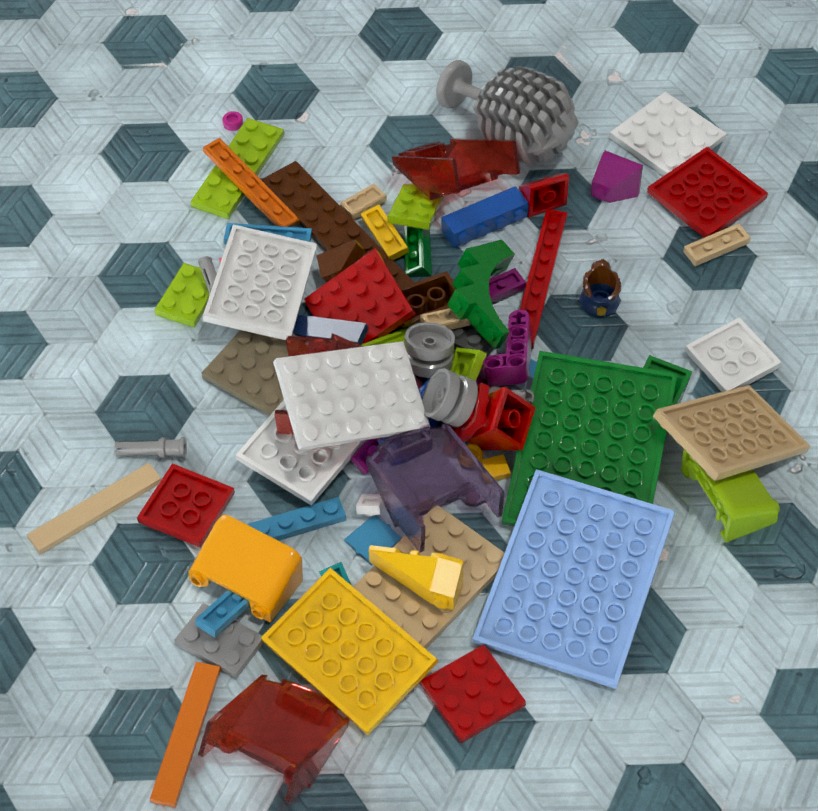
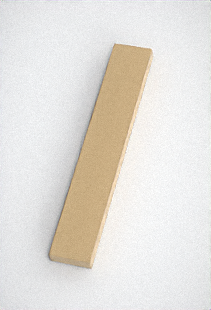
(94, 508)

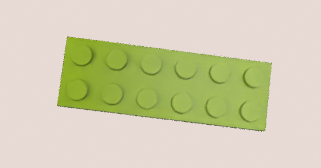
(254, 146)

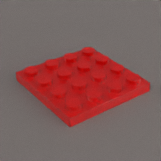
(707, 192)
(363, 294)

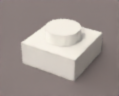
(370, 504)

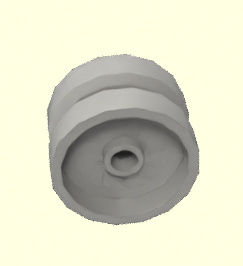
(429, 348)
(450, 397)

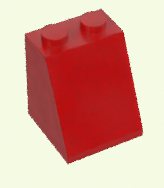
(506, 422)

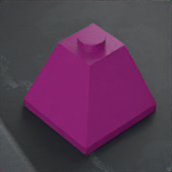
(616, 178)

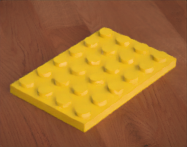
(349, 651)

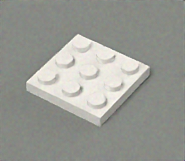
(732, 356)

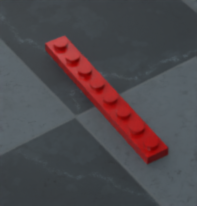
(542, 268)

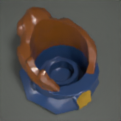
(600, 290)

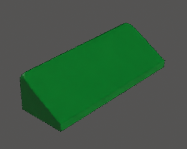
(419, 256)

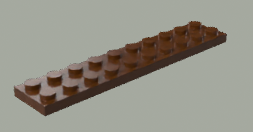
(322, 214)

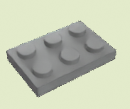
(229, 649)

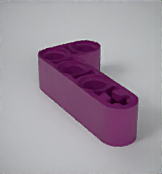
(515, 364)

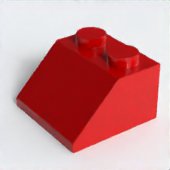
(546, 193)

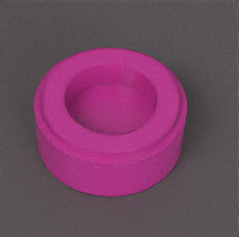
(232, 121)

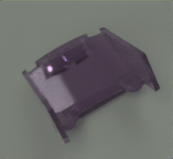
(427, 471)

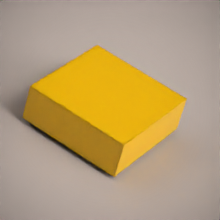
(497, 467)

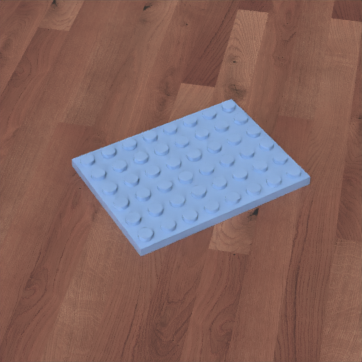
(574, 578)

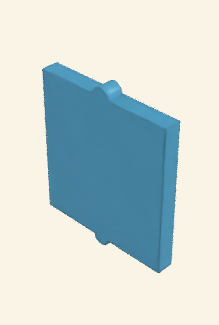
(374, 533)

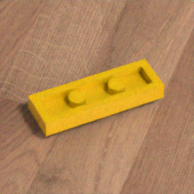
(384, 232)

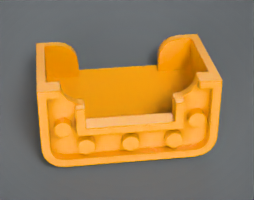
(248, 566)

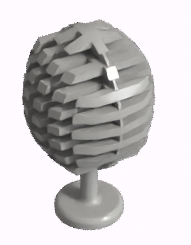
(515, 107)

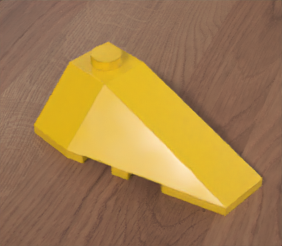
(432, 577)

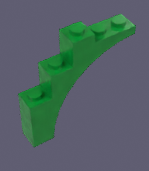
(472, 296)

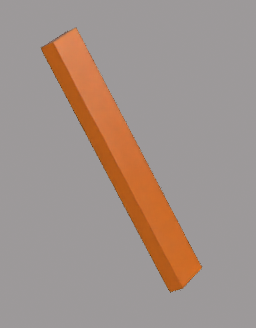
(250, 184)
(185, 735)

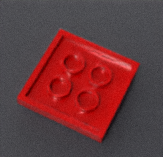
(186, 505)
(472, 693)

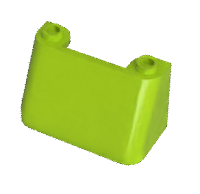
(739, 499)

